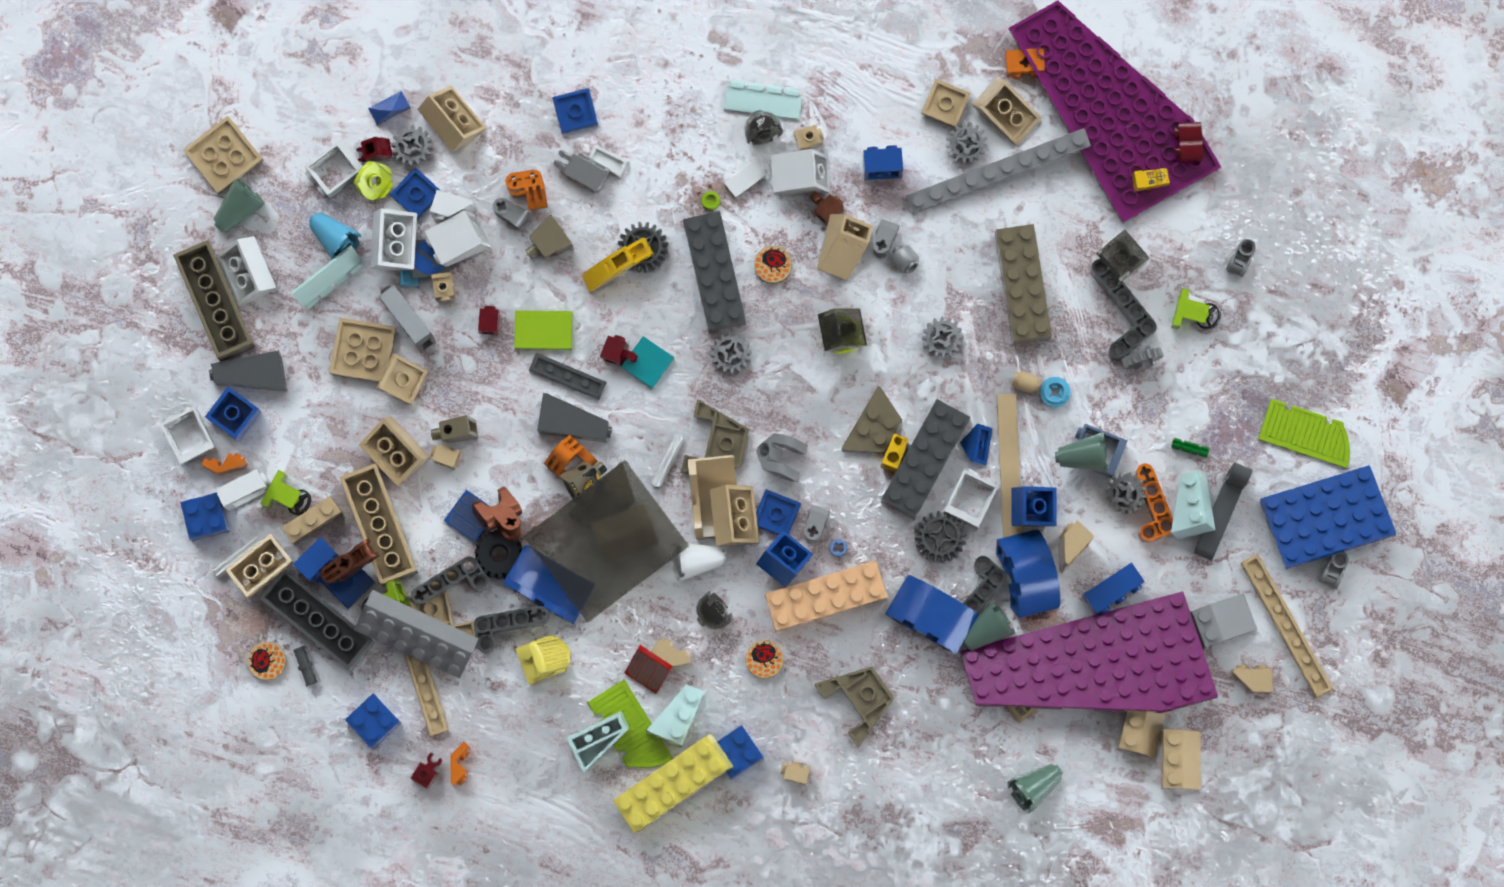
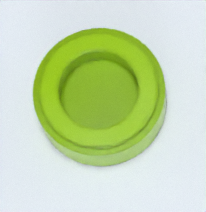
(710, 201)

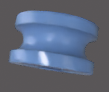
(837, 554)

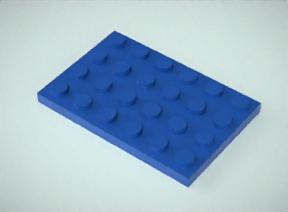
(1327, 517)

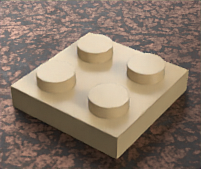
(945, 103)
(402, 379)

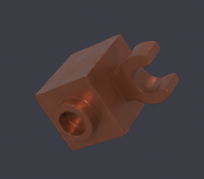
(826, 206)

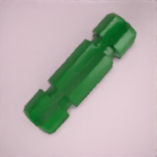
(1190, 447)

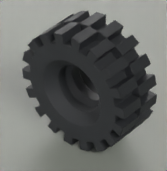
(484, 550)

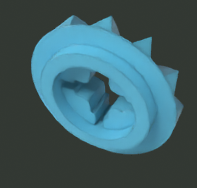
(1055, 382)

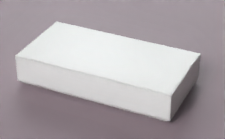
(610, 160)
(745, 179)

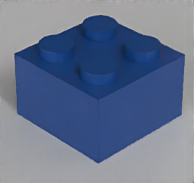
(882, 163)
(233, 414)
(1034, 506)
(204, 517)
(314, 559)
(784, 559)
(373, 721)
(740, 751)

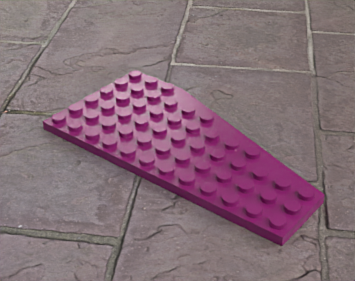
(1119, 108)
(1107, 662)

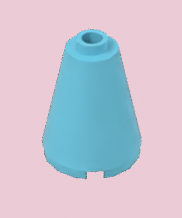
(333, 234)

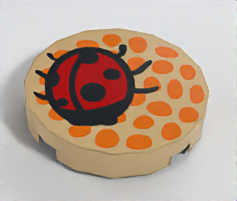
(773, 264)
(764, 659)
(266, 660)

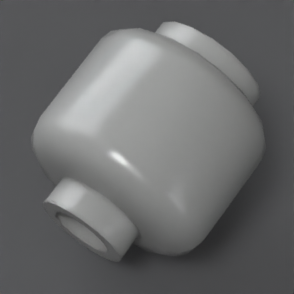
(905, 259)

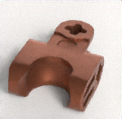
(501, 516)
(349, 563)

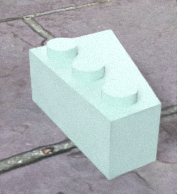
(1193, 506)
(677, 717)
(597, 739)

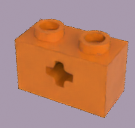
(1014, 64)

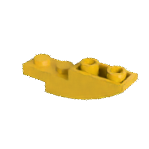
(616, 264)

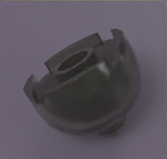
(762, 127)
(712, 612)

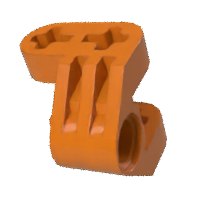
(534, 193)
(565, 453)

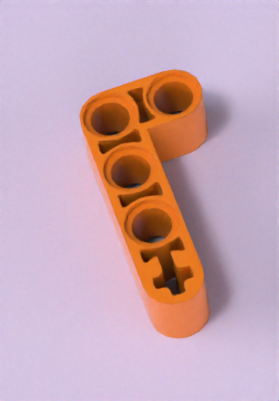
(1159, 498)

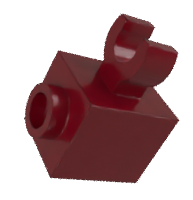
(375, 149)
(616, 350)
(425, 774)

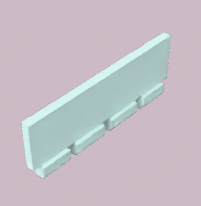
(754, 99)
(331, 273)

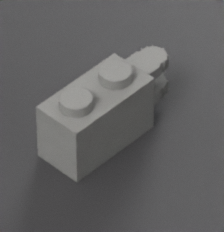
(583, 170)

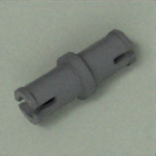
(305, 666)

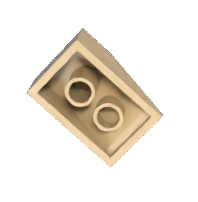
(1006, 110)

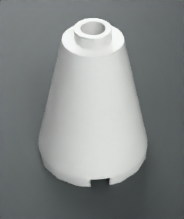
(698, 560)

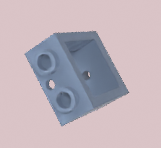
(1120, 442)

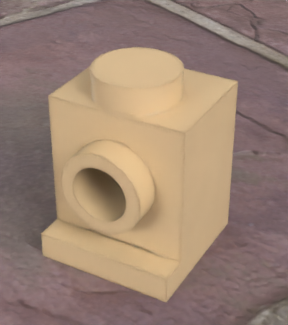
(806, 144)
(440, 279)
(445, 456)
(795, 772)

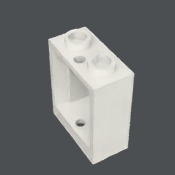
(326, 155)
(196, 453)
(243, 489)
(964, 517)

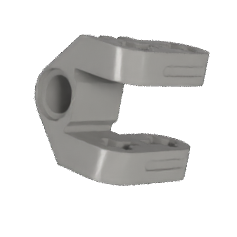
(770, 453)

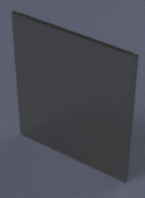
(606, 541)

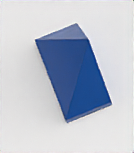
(389, 108)
(977, 444)

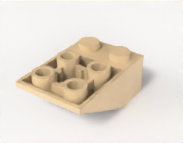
(843, 245)

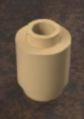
(1026, 382)

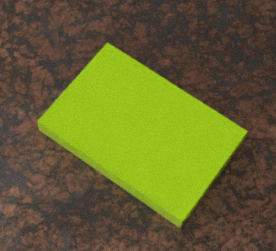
(543, 330)

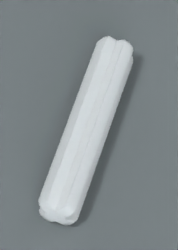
(667, 461)
(220, 570)

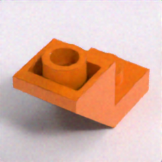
(231, 464)
(458, 773)

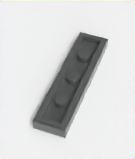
(567, 376)

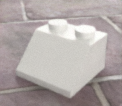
(447, 205)

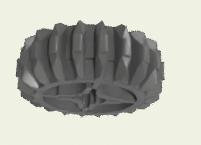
(654, 259)
(931, 535)

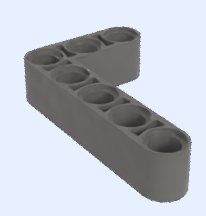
(1125, 309)
(1223, 508)

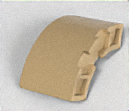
(703, 476)

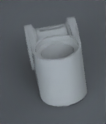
(513, 215)
(885, 235)
(1240, 261)
(816, 520)
(1334, 570)

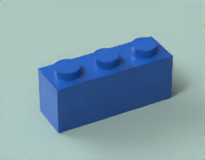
(1114, 589)

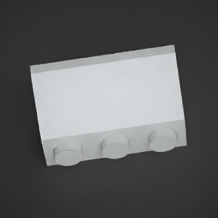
(393, 240)
(246, 270)

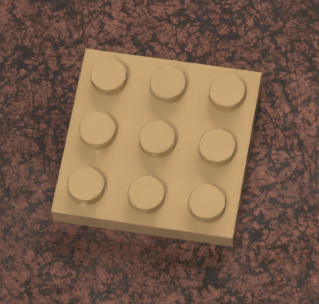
(223, 155)
(362, 349)

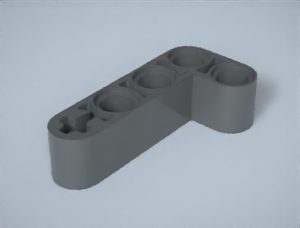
(987, 583)
(447, 584)
(511, 624)

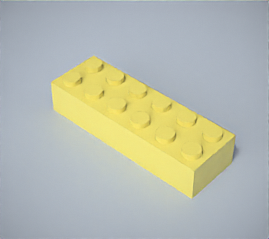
(673, 783)

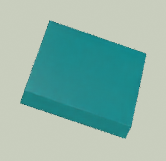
(650, 364)

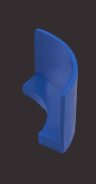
(1032, 573)
(534, 581)
(932, 613)

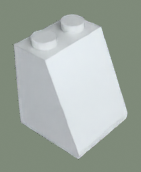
(800, 173)
(457, 238)

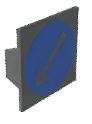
(425, 263)

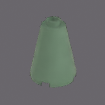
(237, 206)
(1084, 454)
(988, 628)
(1034, 786)

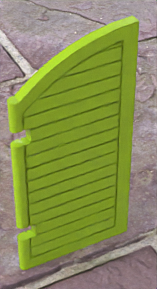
(1306, 433)
(640, 748)

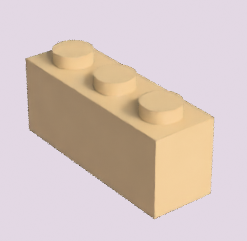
(312, 521)

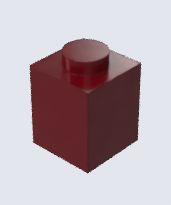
(489, 320)

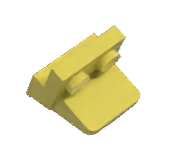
(544, 658)

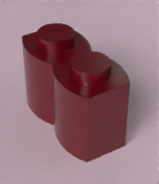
(1189, 142)

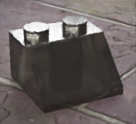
(1123, 256)
(842, 329)

